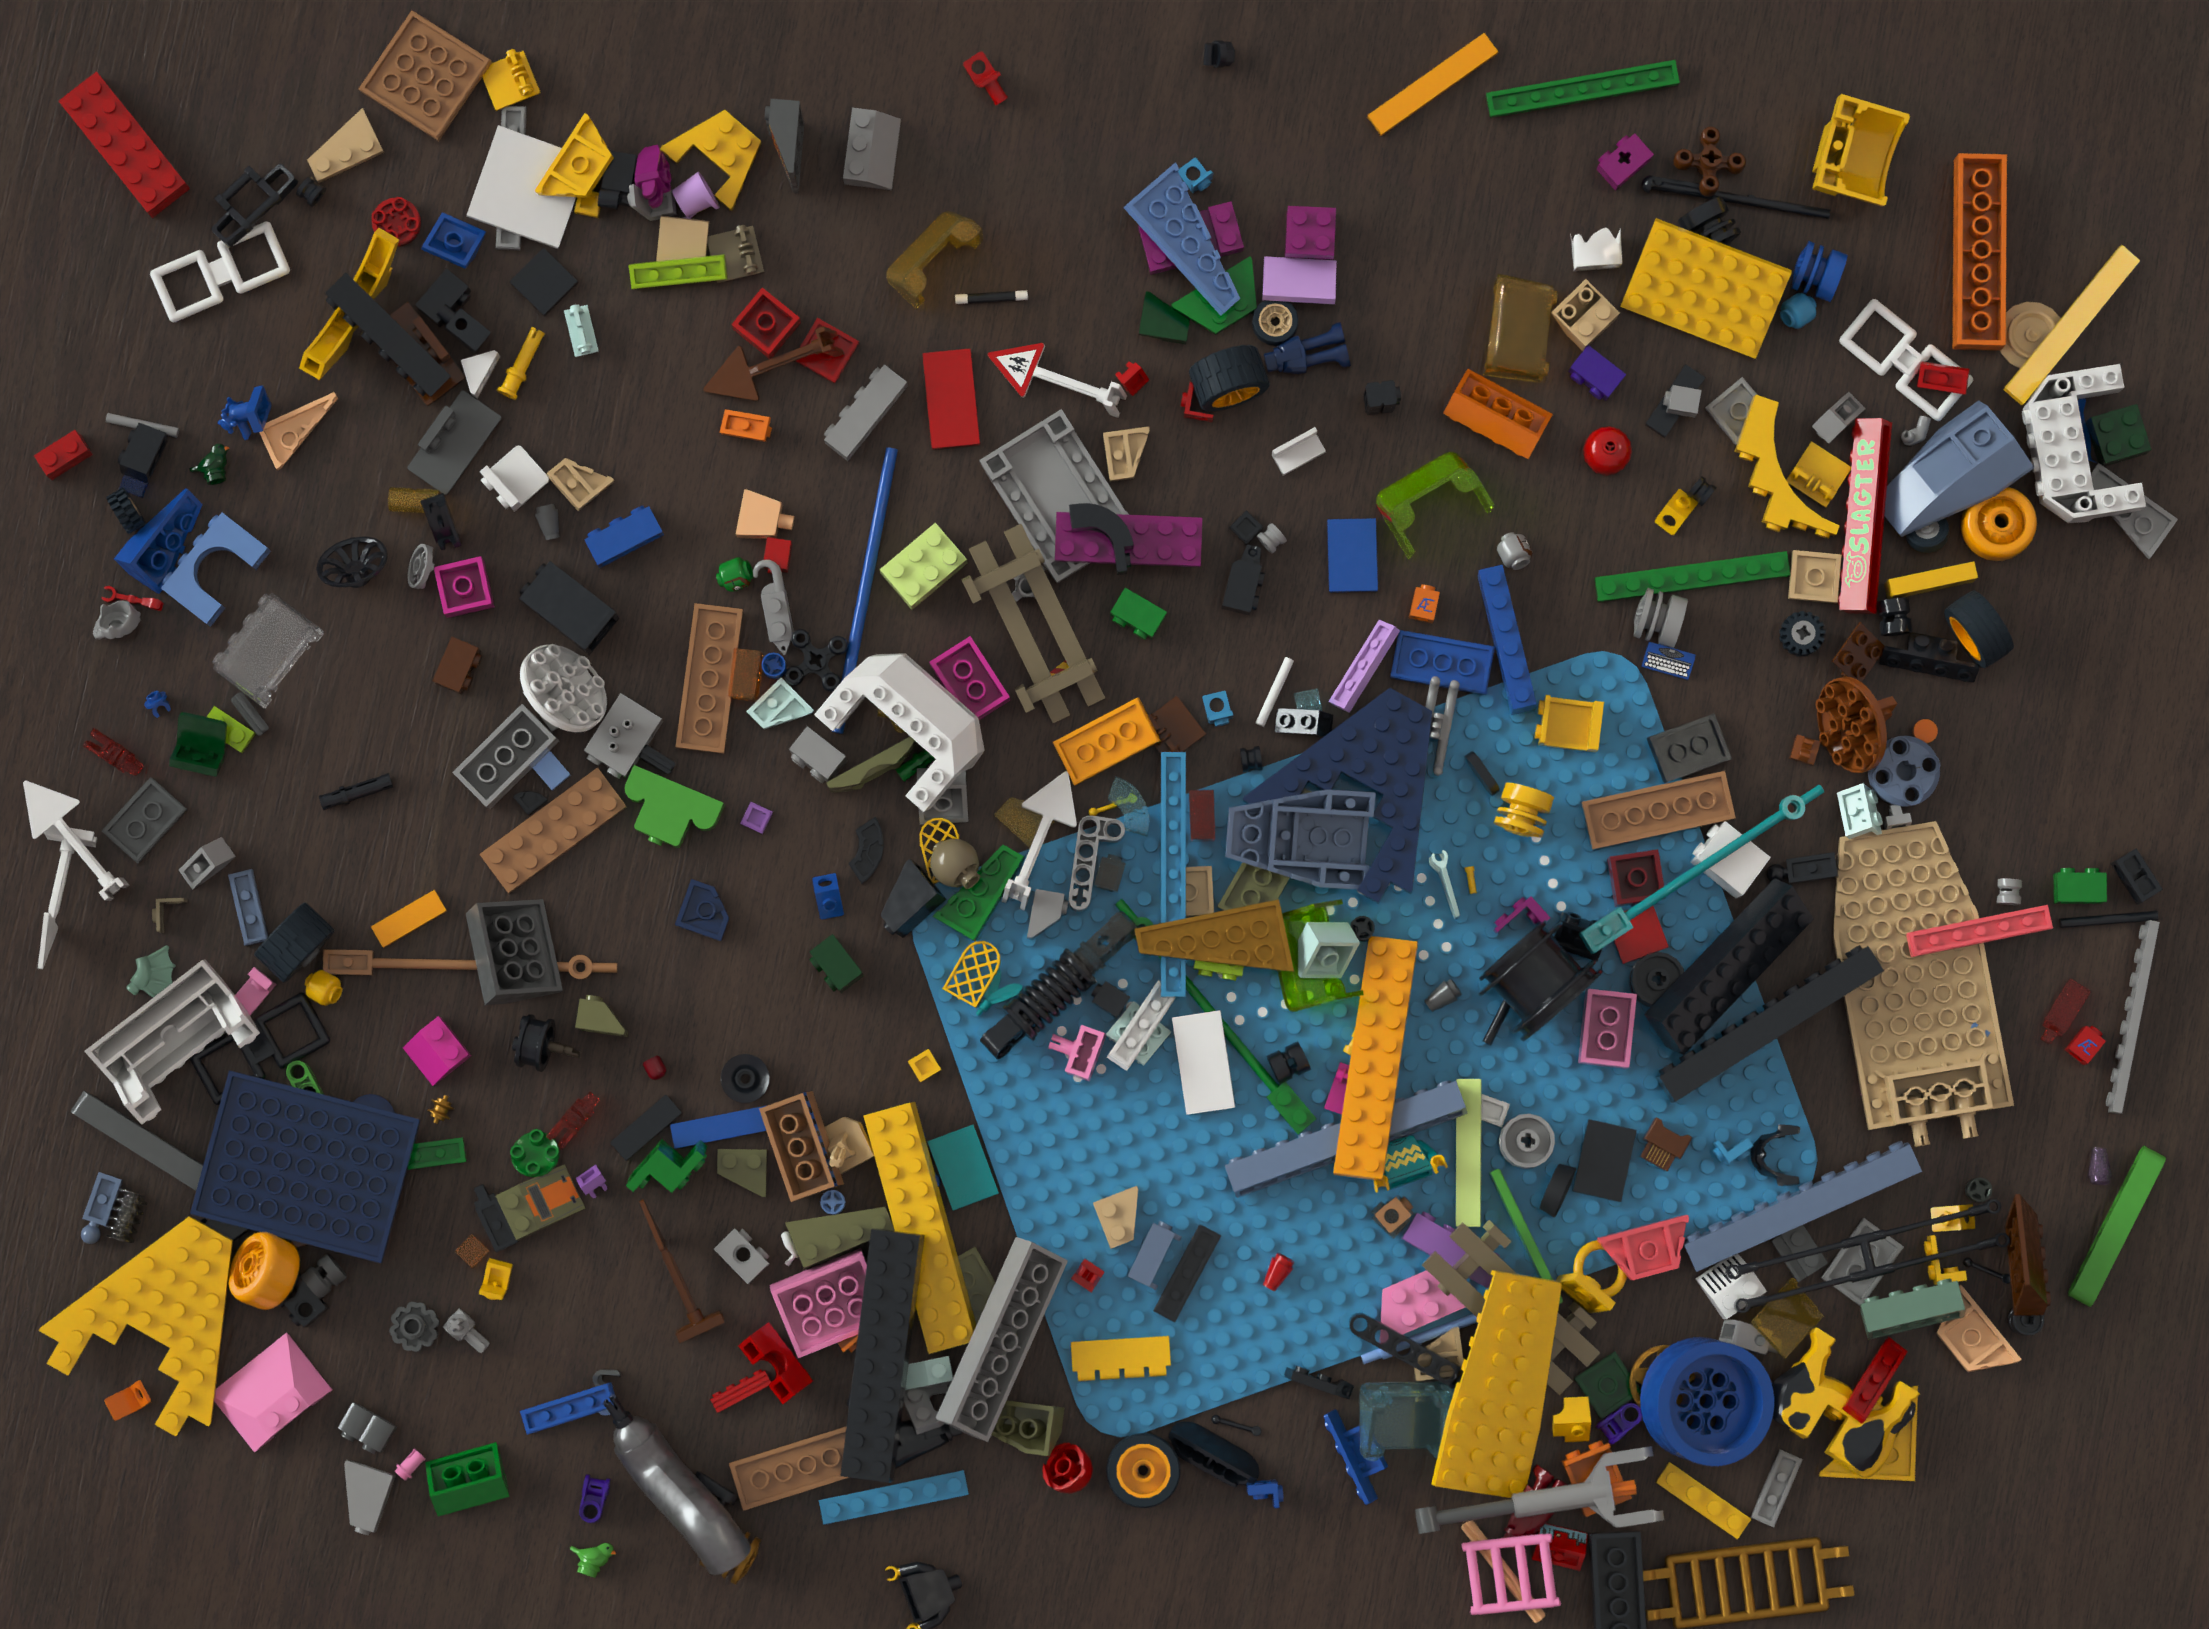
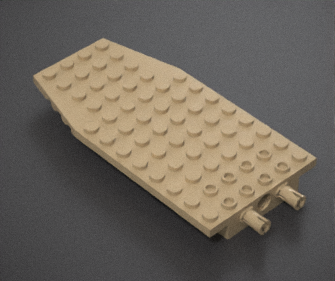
(1916, 1016)

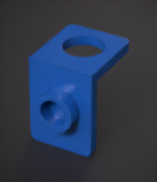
(828, 897)

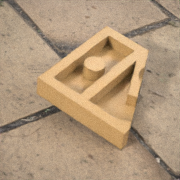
(578, 482)
(1118, 1216)
(1447, 1346)

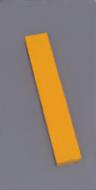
(1432, 84)

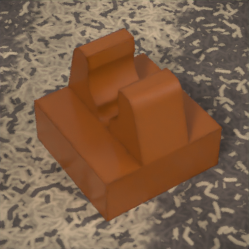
(1805, 750)

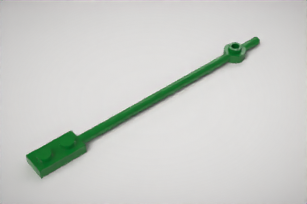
(1282, 1096)

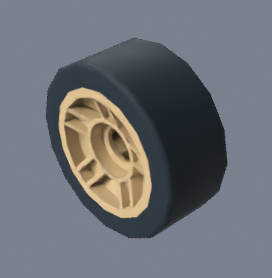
(1277, 334)

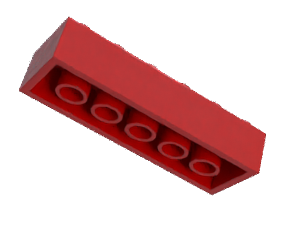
(124, 144)

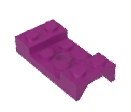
(1221, 226)

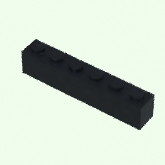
(387, 335)

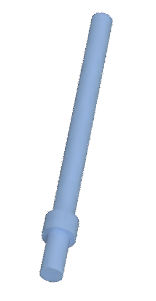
(1421, 1337)

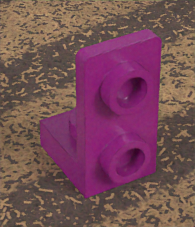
(1535, 913)

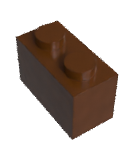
(457, 666)

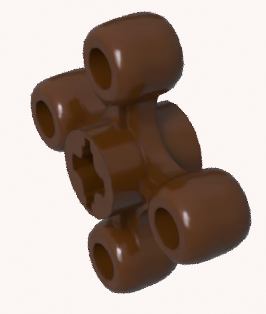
(1716, 163)

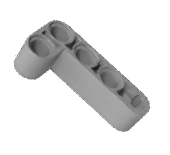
(1089, 863)

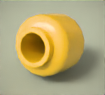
(323, 988)

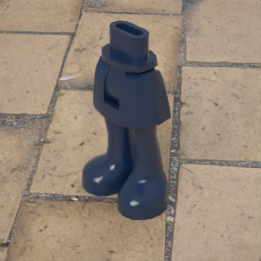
(1292, 353)

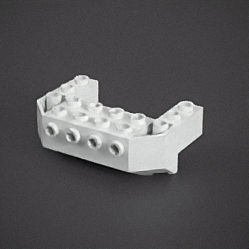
(2060, 447)

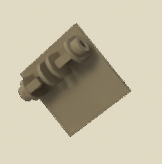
(740, 252)

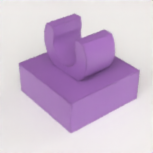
(591, 1180)

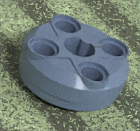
(1906, 772)

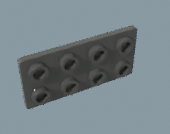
(453, 442)

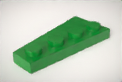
(972, 907)

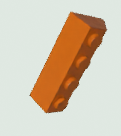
(1497, 413)

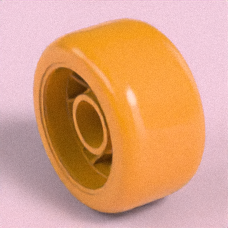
(1994, 542)
(264, 1270)

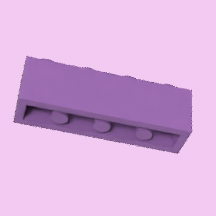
(1431, 1237)

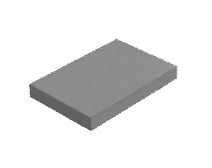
(1852, 1260)

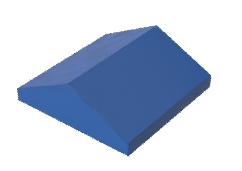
(454, 240)

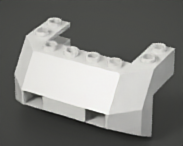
(920, 709)
(167, 1034)

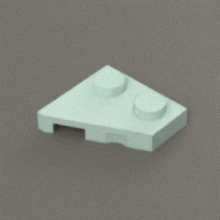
(778, 706)

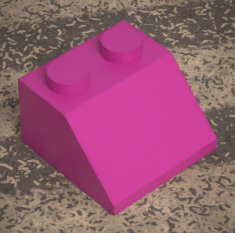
(436, 1050)

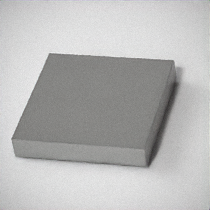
(1731, 408)

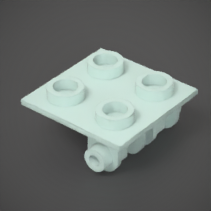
(1152, 1044)

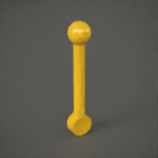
(1094, 812)

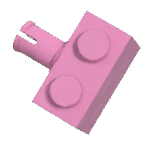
(1082, 1051)

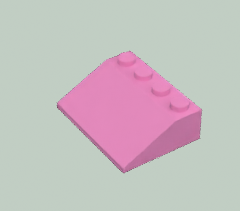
(822, 1302)

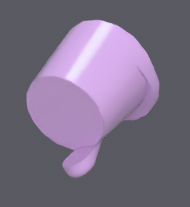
(694, 196)

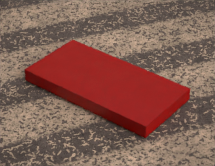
(951, 399)

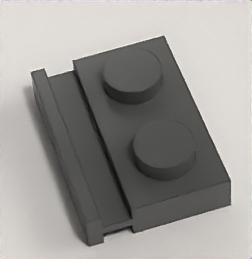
(1794, 1242)

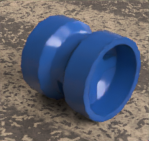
(773, 662)

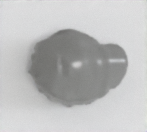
(116, 620)

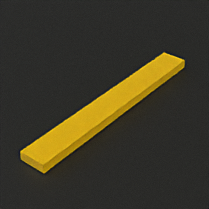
(2071, 325)

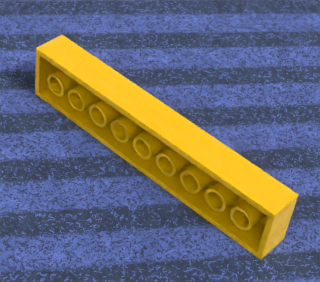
(919, 1209)

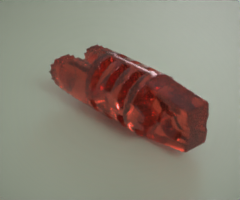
(113, 753)
(574, 1119)

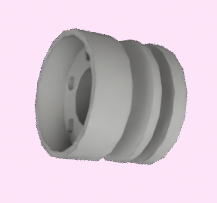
(1660, 617)

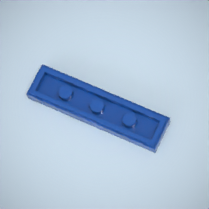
(717, 1127)
(566, 1408)

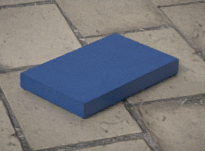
(1352, 555)

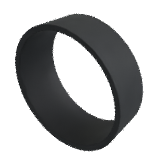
(1557, 1189)

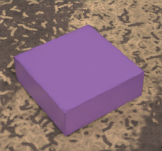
(756, 818)

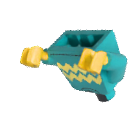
(1408, 1162)

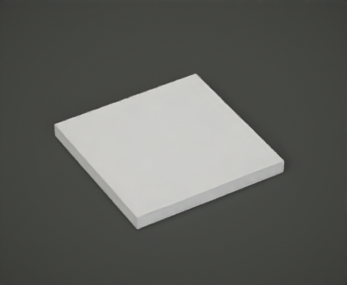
(508, 185)

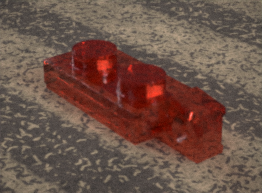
(2064, 1010)

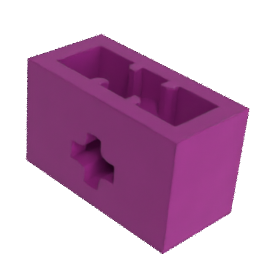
(1616, 173)

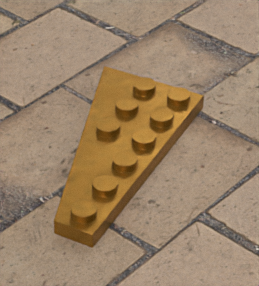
(1234, 936)

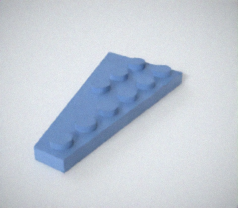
(1179, 231)

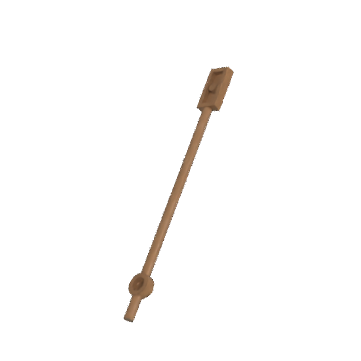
(363, 961)

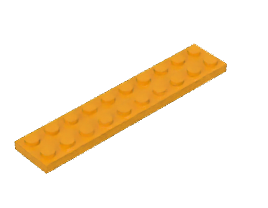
(1375, 1058)

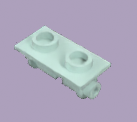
(581, 330)

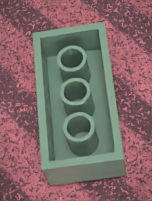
(1912, 1309)

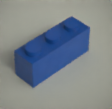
(623, 536)

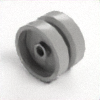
(1540, 1137)

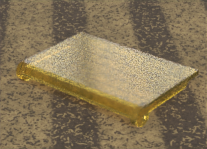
(1787, 1320)

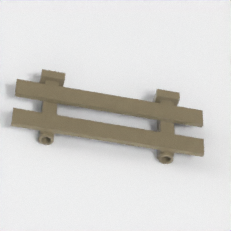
(994, 579)
(1481, 1253)

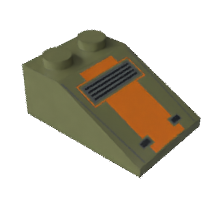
(540, 1202)

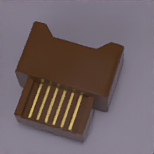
(1663, 1145)

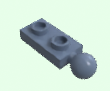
(100, 1206)

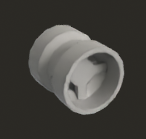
(2009, 897)

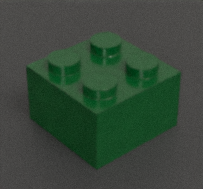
(2118, 435)
(836, 963)

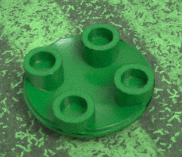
(535, 1154)

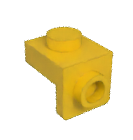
(496, 1279)

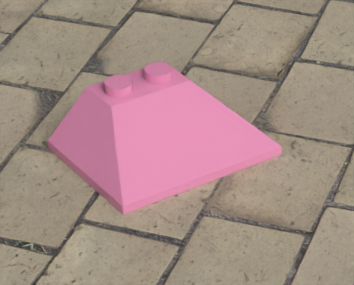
(270, 1392)

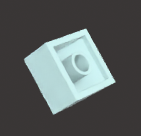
(1325, 949)

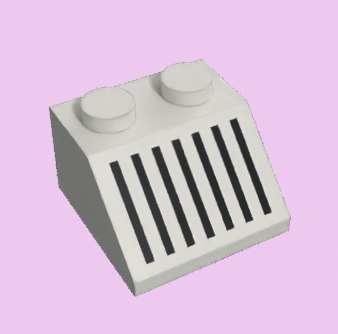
(1725, 1291)

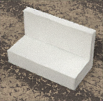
(1298, 451)

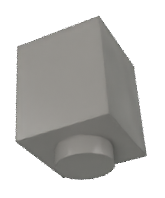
(1682, 401)

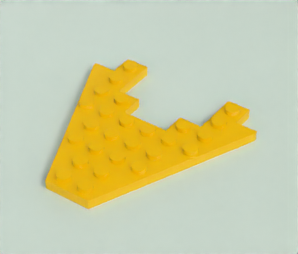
(172, 1295)

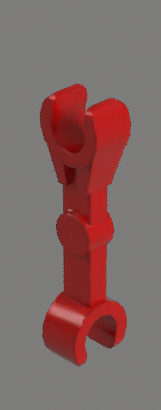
(150, 603)

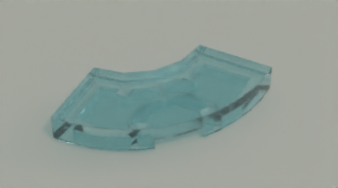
(1132, 805)

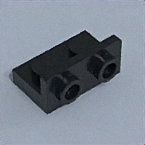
(1569, 938)

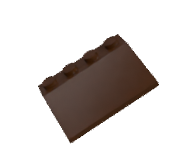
(2026, 1260)

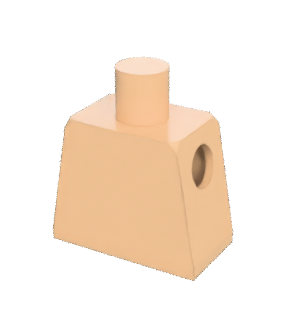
(761, 517)

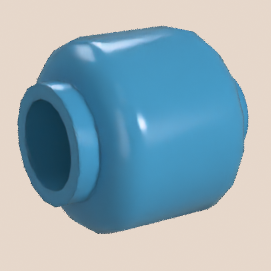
(1798, 310)

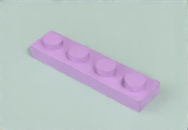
(1364, 666)

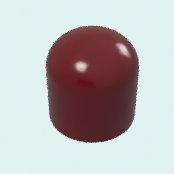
(655, 1068)

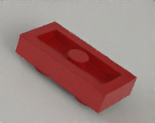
(1943, 377)

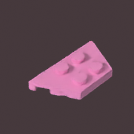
(1415, 1304)

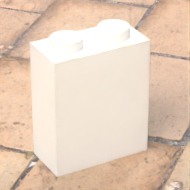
(1738, 869)

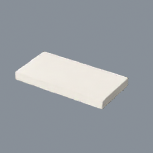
(1203, 1062)

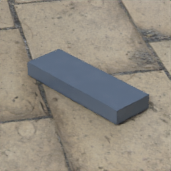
(248, 907)

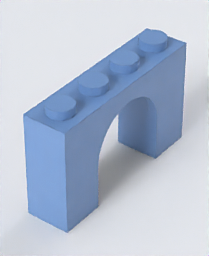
(184, 583)

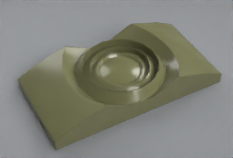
(873, 767)

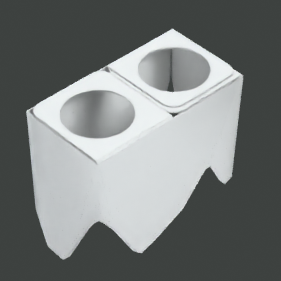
(1599, 252)

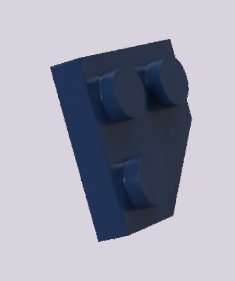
(703, 911)

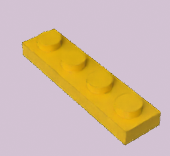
(1703, 1500)

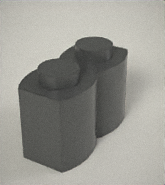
(366, 1427)

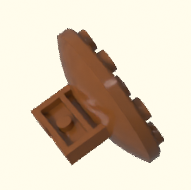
(1853, 724)

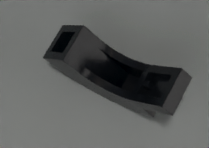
(1100, 519)

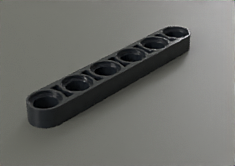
(1412, 1356)

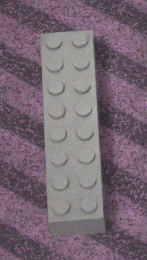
(1001, 1339)

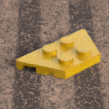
(578, 163)

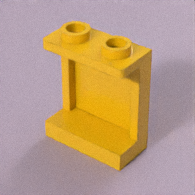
(1569, 724)

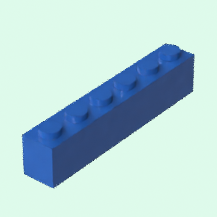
(1507, 640)

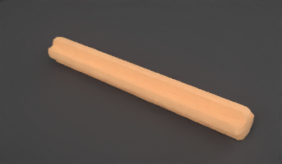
(1511, 1580)

